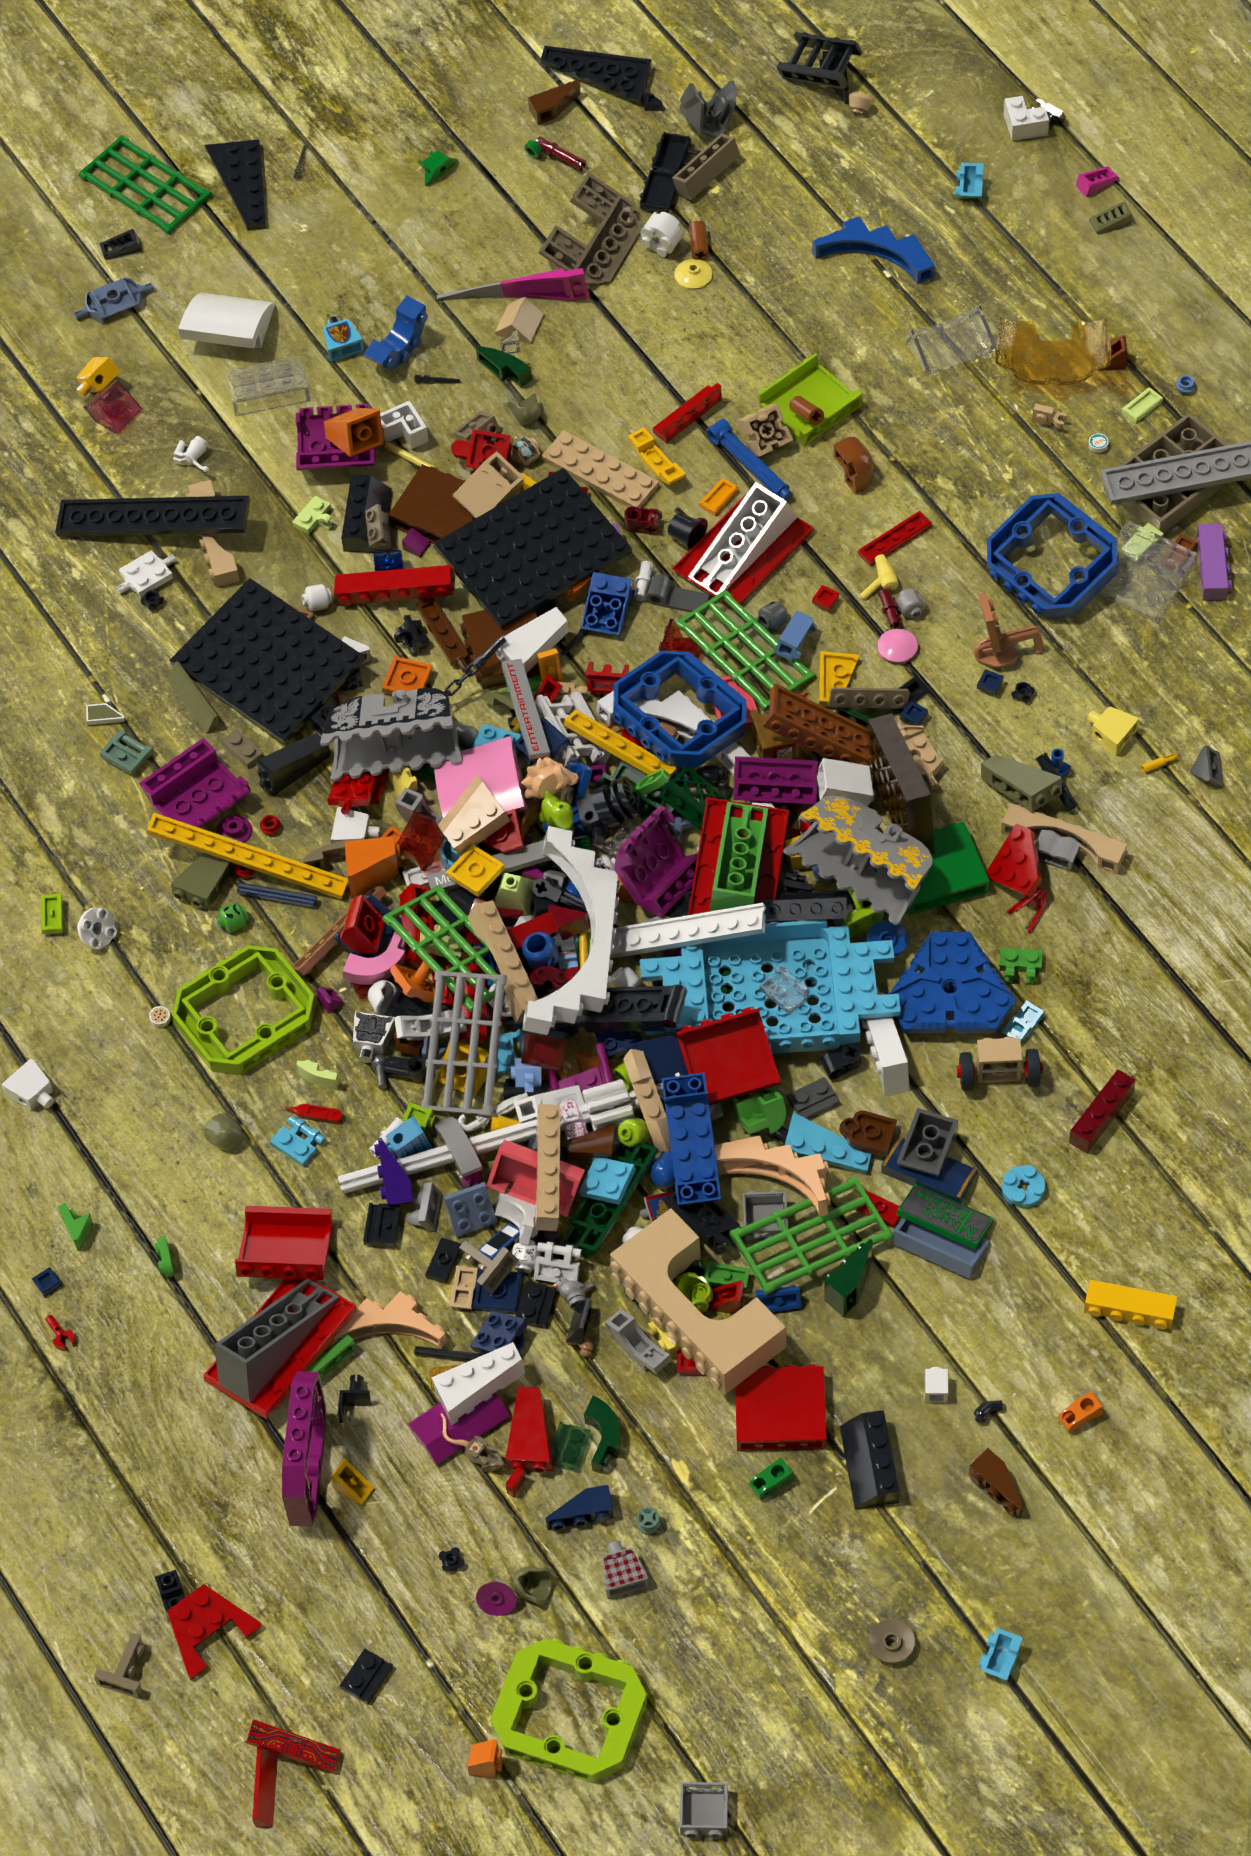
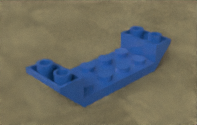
(691, 1139)

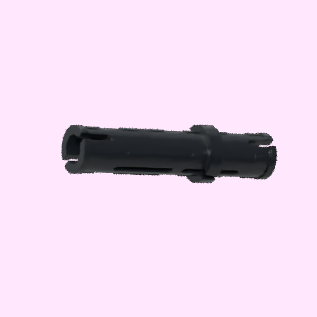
(1066, 796)

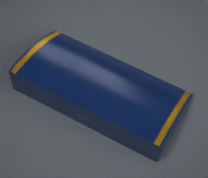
(952, 1181)

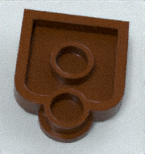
(869, 1132)

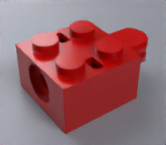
(481, 448)

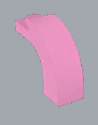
(371, 970)

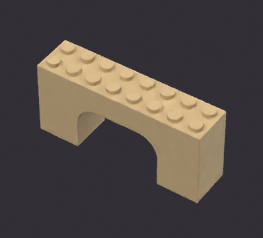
(721, 1348)

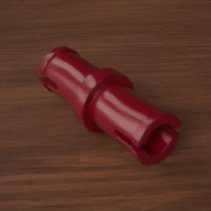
(890, 608)

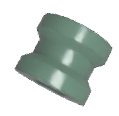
(648, 1515)

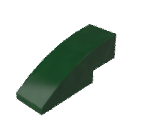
(504, 365)

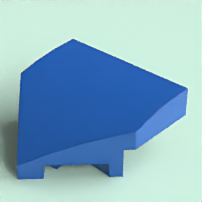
(584, 774)

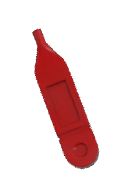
(317, 1113)

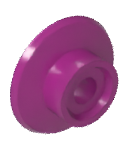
(242, 831)
(496, 1605)

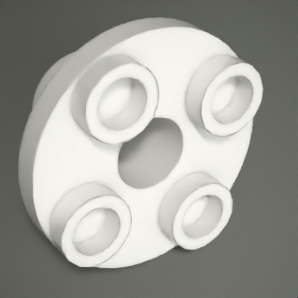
(96, 928)

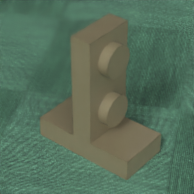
(493, 1270)
(126, 1668)

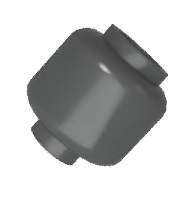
(772, 616)

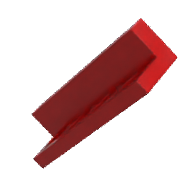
(688, 412)

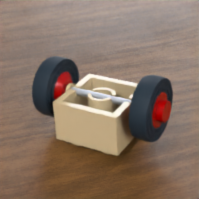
(999, 1062)

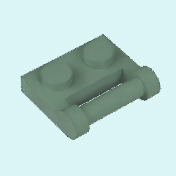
(124, 757)

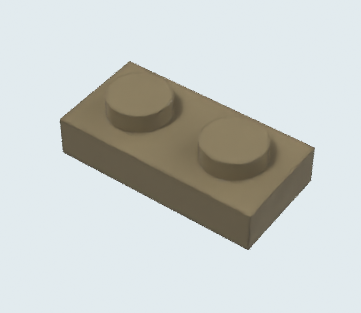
(242, 748)

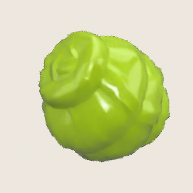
(695, 1289)

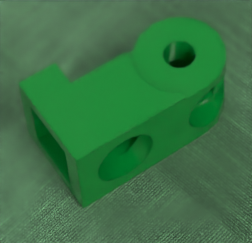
(771, 1479)

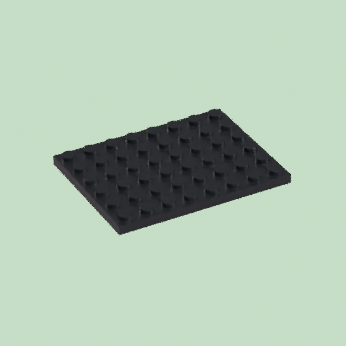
(532, 548)
(267, 660)

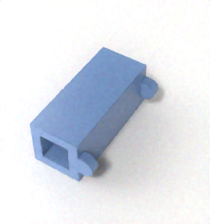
(794, 635)

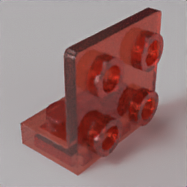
(675, 642)
(421, 839)

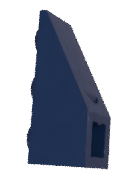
(586, 1507)

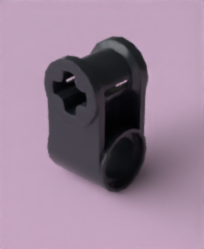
(841, 1061)

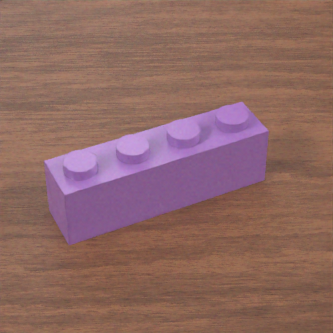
(1213, 562)

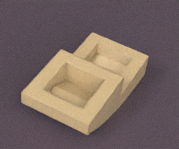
(464, 1287)

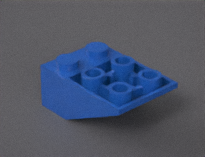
(607, 603)

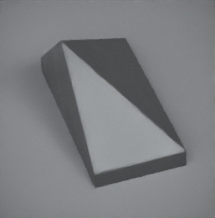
(1208, 766)

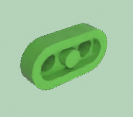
(653, 781)
(162, 1249)

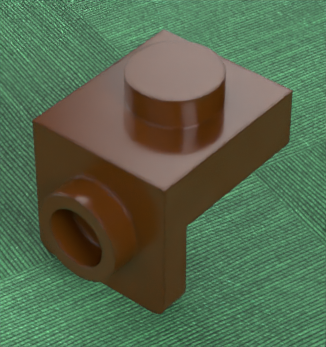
(412, 1047)

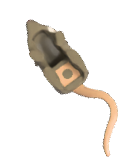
(478, 1451)

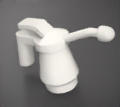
(196, 448)

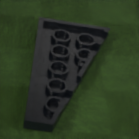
(613, 73)
(241, 175)

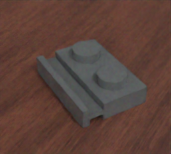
(813, 1099)

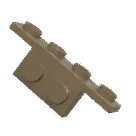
(868, 698)

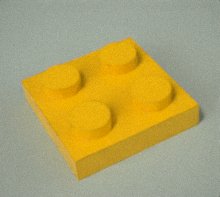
(475, 870)

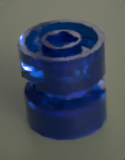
(388, 561)

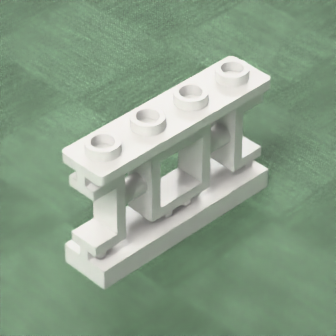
(568, 705)

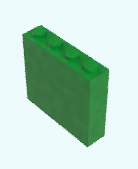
(954, 870)

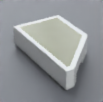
(102, 714)

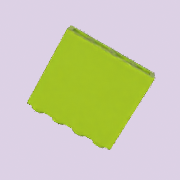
(818, 387)

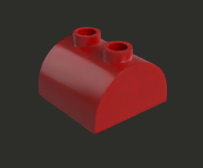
(362, 927)

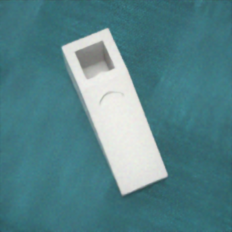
(528, 1107)

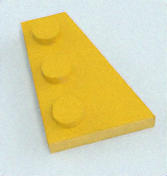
(834, 671)

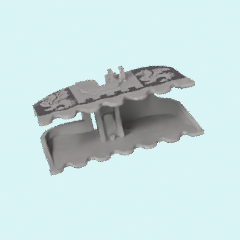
(369, 735)

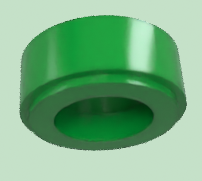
(533, 149)

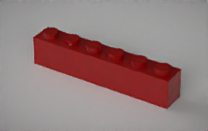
(394, 585)

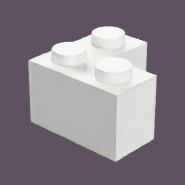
(1024, 122)
(404, 422)

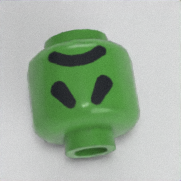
(232, 917)

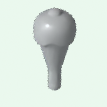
(467, 735)

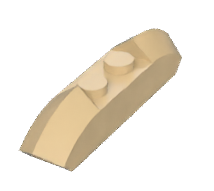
(648, 1098)

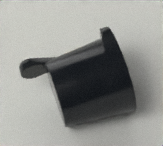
(687, 529)

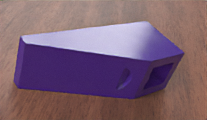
(395, 1179)

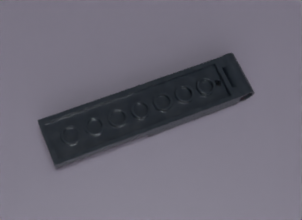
(627, 1010)

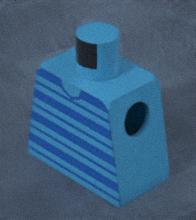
(408, 1139)

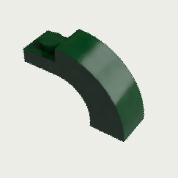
(603, 1419)

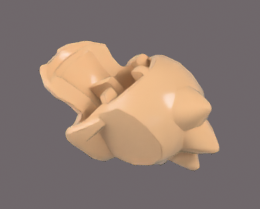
(547, 776)

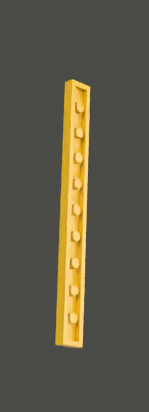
(247, 856)

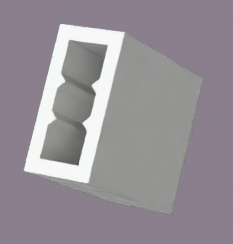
(845, 780)

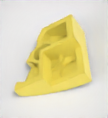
(402, 779)

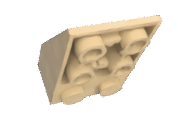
(489, 485)

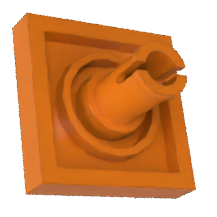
(415, 982)

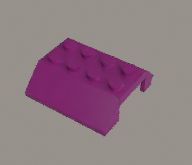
(316, 450)
(194, 786)
(654, 865)

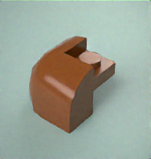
(856, 463)

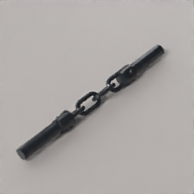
(478, 663)

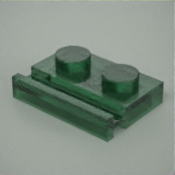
(569, 1446)

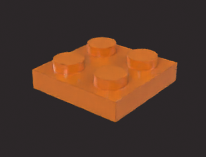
(406, 675)

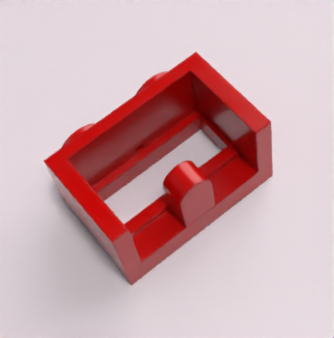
(603, 681)

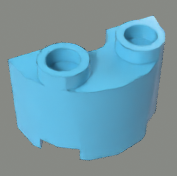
(970, 180)
(1002, 1654)

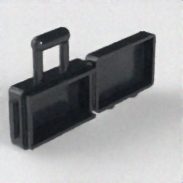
(667, 162)

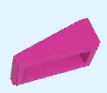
(1095, 180)

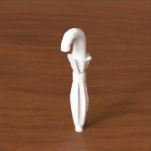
(482, 1120)

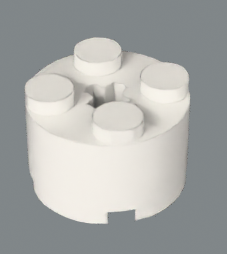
(661, 233)

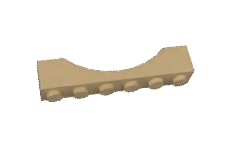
(222, 563)
(1104, 851)
(491, 930)
(547, 1167)

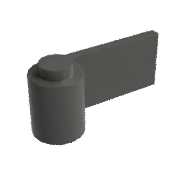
(665, 595)

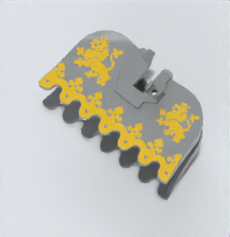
(845, 841)

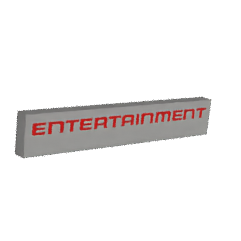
(525, 709)

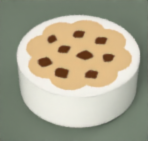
(159, 1016)

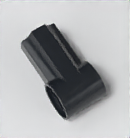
(405, 1068)

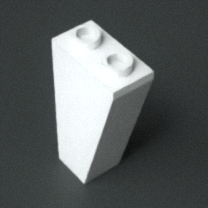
(534, 638)

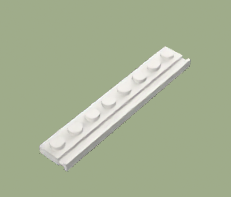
(689, 930)

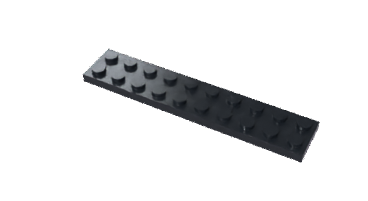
(153, 516)

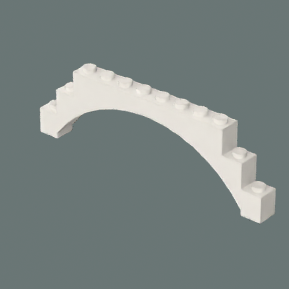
(684, 715)
(598, 892)

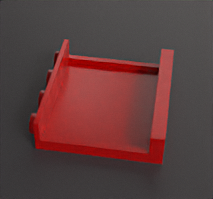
(731, 1055)
(285, 1242)
(781, 1409)

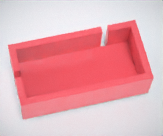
(520, 1166)

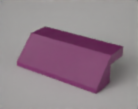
(775, 780)
(429, 1426)

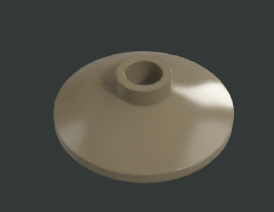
(891, 1631)

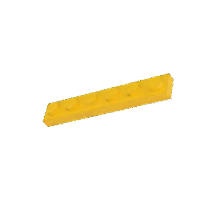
(616, 744)

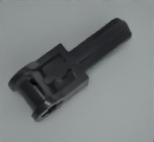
(557, 893)

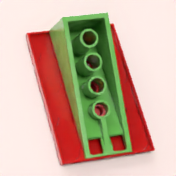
(737, 855)

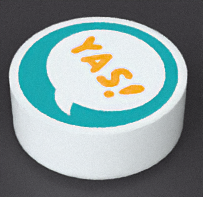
(1098, 443)

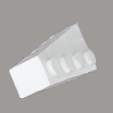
(477, 1380)

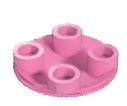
(897, 645)

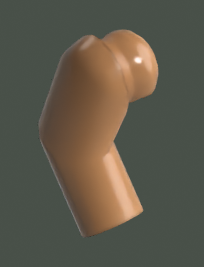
(586, 1347)

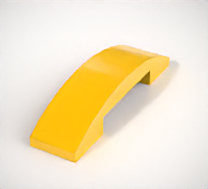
(654, 458)

